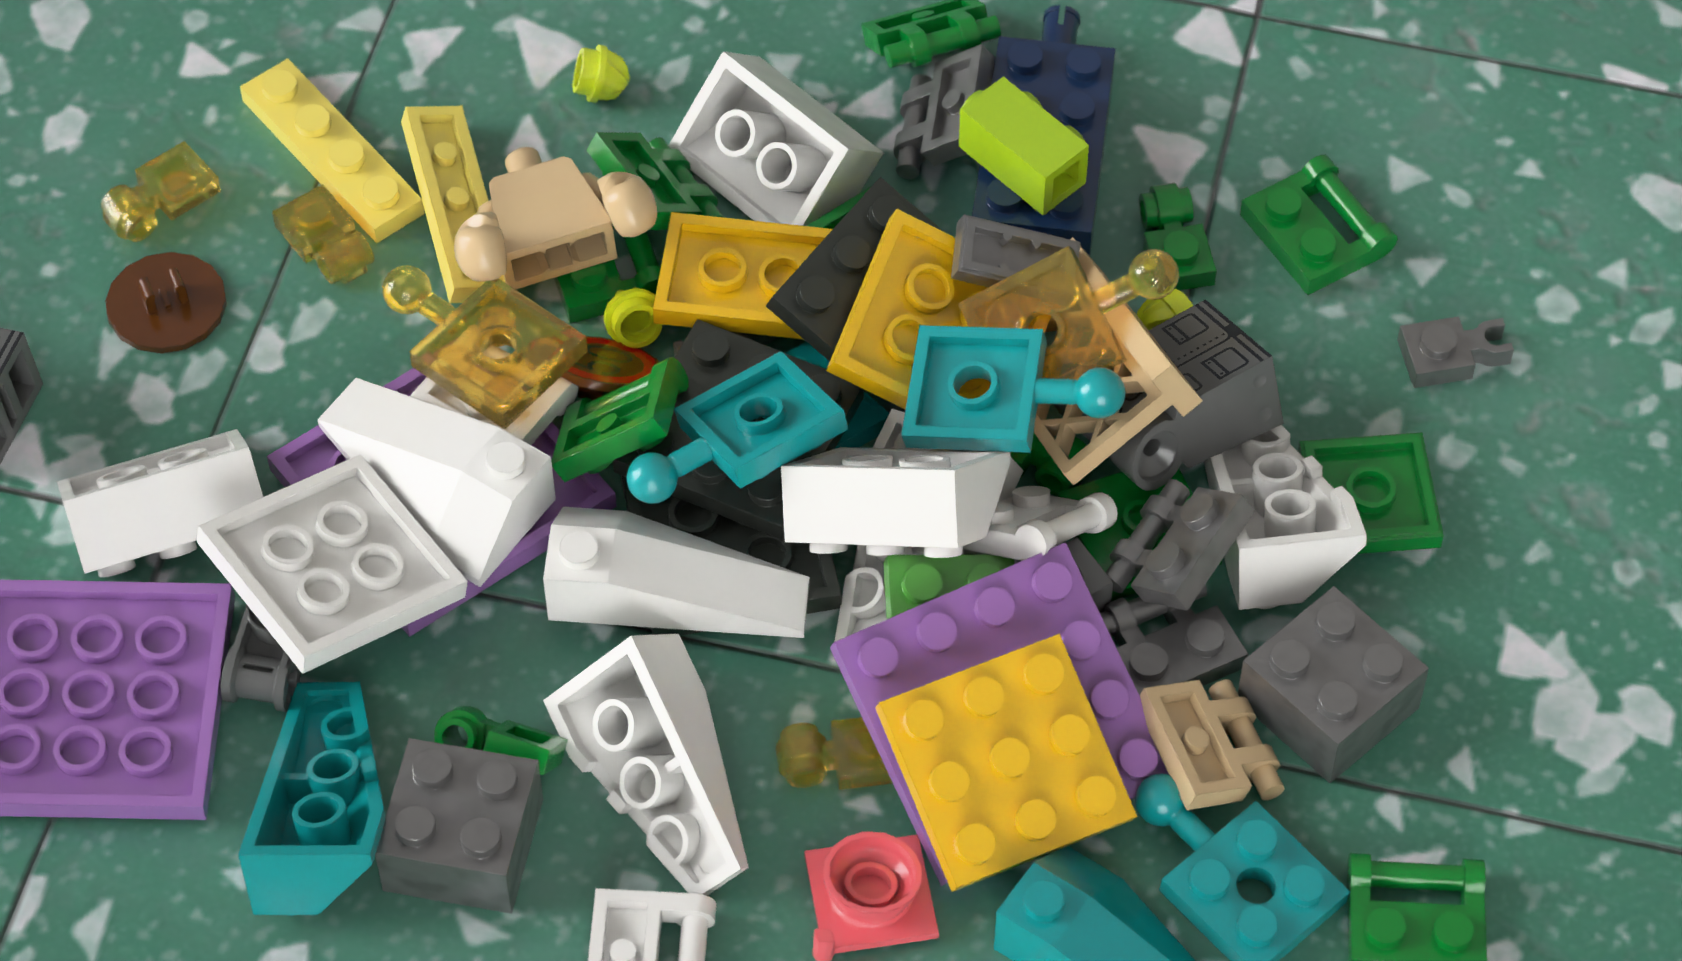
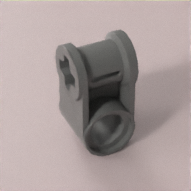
(258, 667)

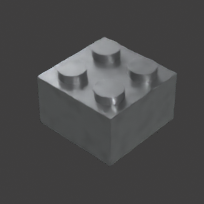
(1332, 684)
(459, 825)

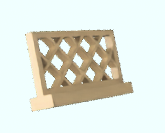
(1151, 372)

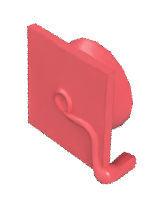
(869, 894)

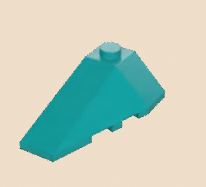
(316, 806)
(1079, 913)

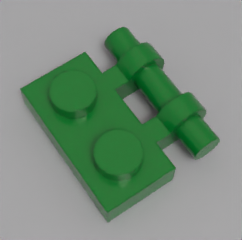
(930, 31)
(660, 167)

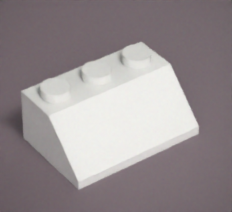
(771, 144)
(892, 499)
(157, 501)

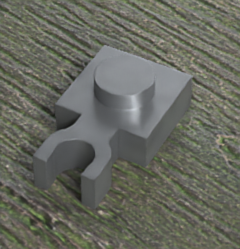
(1446, 353)

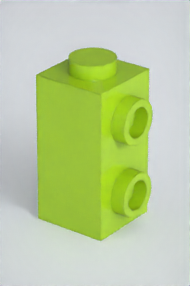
(1023, 145)

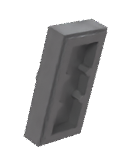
(994, 251)

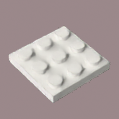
(331, 563)

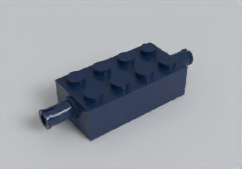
(1076, 89)

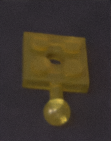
(1062, 290)
(487, 318)

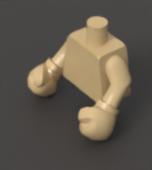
(550, 220)

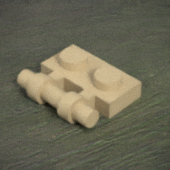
(1196, 748)

